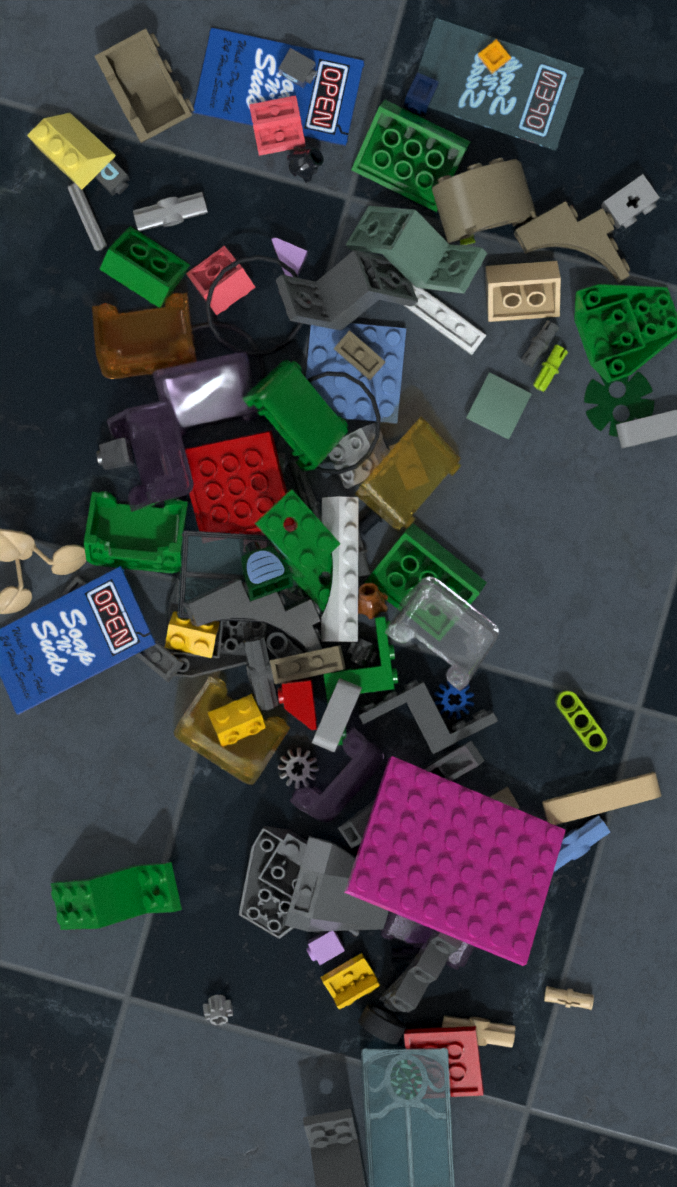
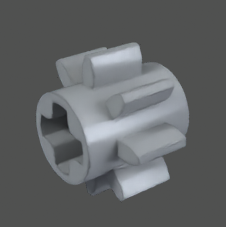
(218, 1009)

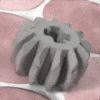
(290, 765)

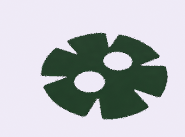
(603, 413)

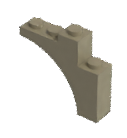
(588, 236)

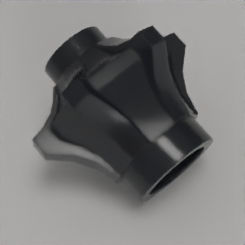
(305, 162)

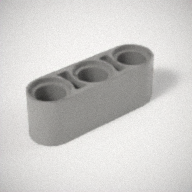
(647, 429)
(336, 715)

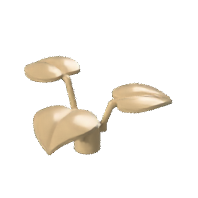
(19, 545)

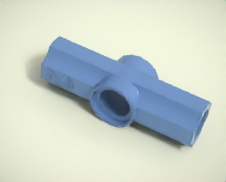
(579, 840)

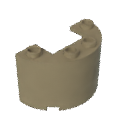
(144, 85)
(483, 199)

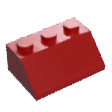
(299, 700)

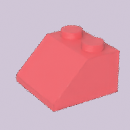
(231, 286)

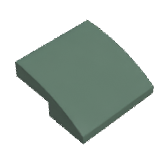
(498, 405)

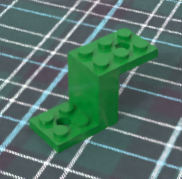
(305, 549)
(370, 678)
(115, 896)

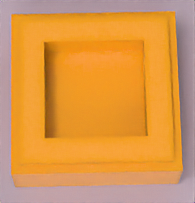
(494, 56)

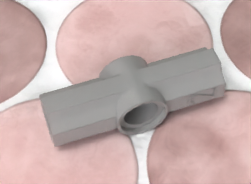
(170, 211)

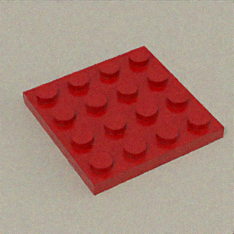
(235, 483)

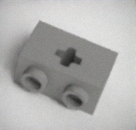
(637, 190)

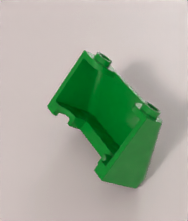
(298, 414)
(135, 539)

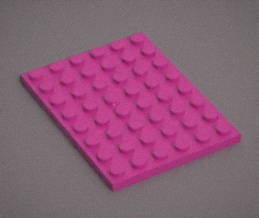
(456, 861)

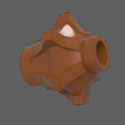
(371, 600)

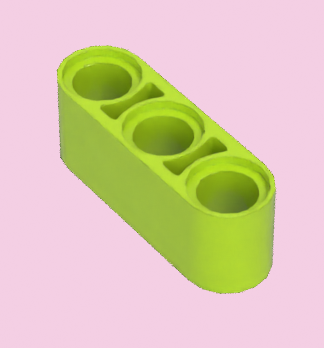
(589, 728)

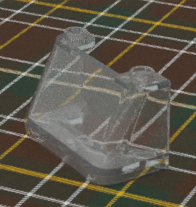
(446, 627)

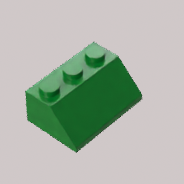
(144, 266)

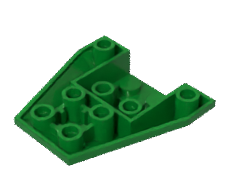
(624, 326)

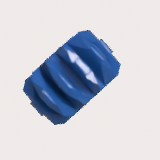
(453, 707)

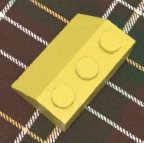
(71, 147)

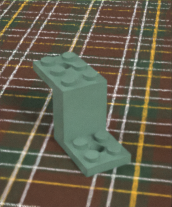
(416, 249)

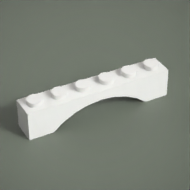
(341, 613)

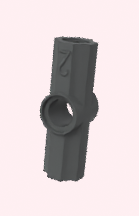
(260, 672)

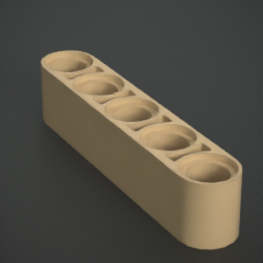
(602, 798)

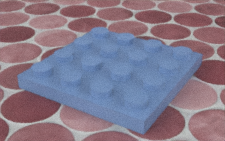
(342, 394)

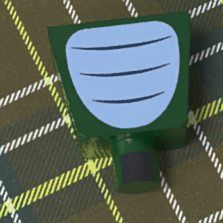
(264, 571)

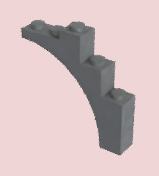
(232, 601)
(448, 765)
(424, 969)

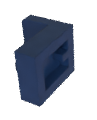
(420, 94)

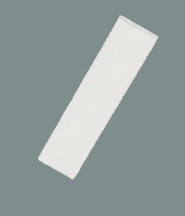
(446, 321)

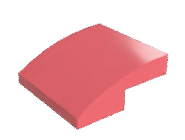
(277, 125)

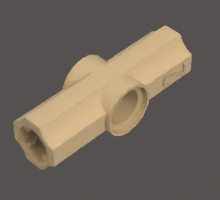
(487, 1031)

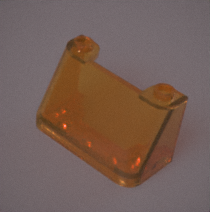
(143, 339)

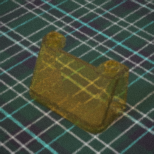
(409, 474)
(242, 759)

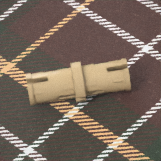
(568, 998)

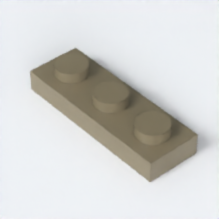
(307, 664)

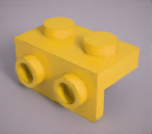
(190, 638)
(237, 720)
(350, 981)

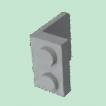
(352, 449)

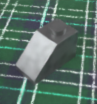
(115, 454)

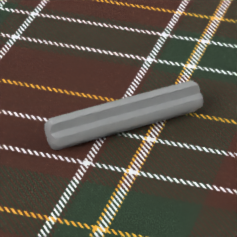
(87, 217)

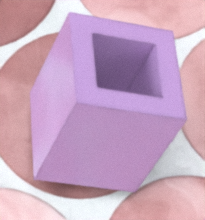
(325, 946)

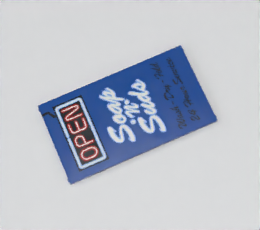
(246, 72)
(71, 640)

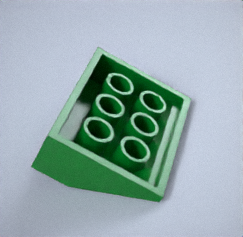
(408, 153)
(420, 557)

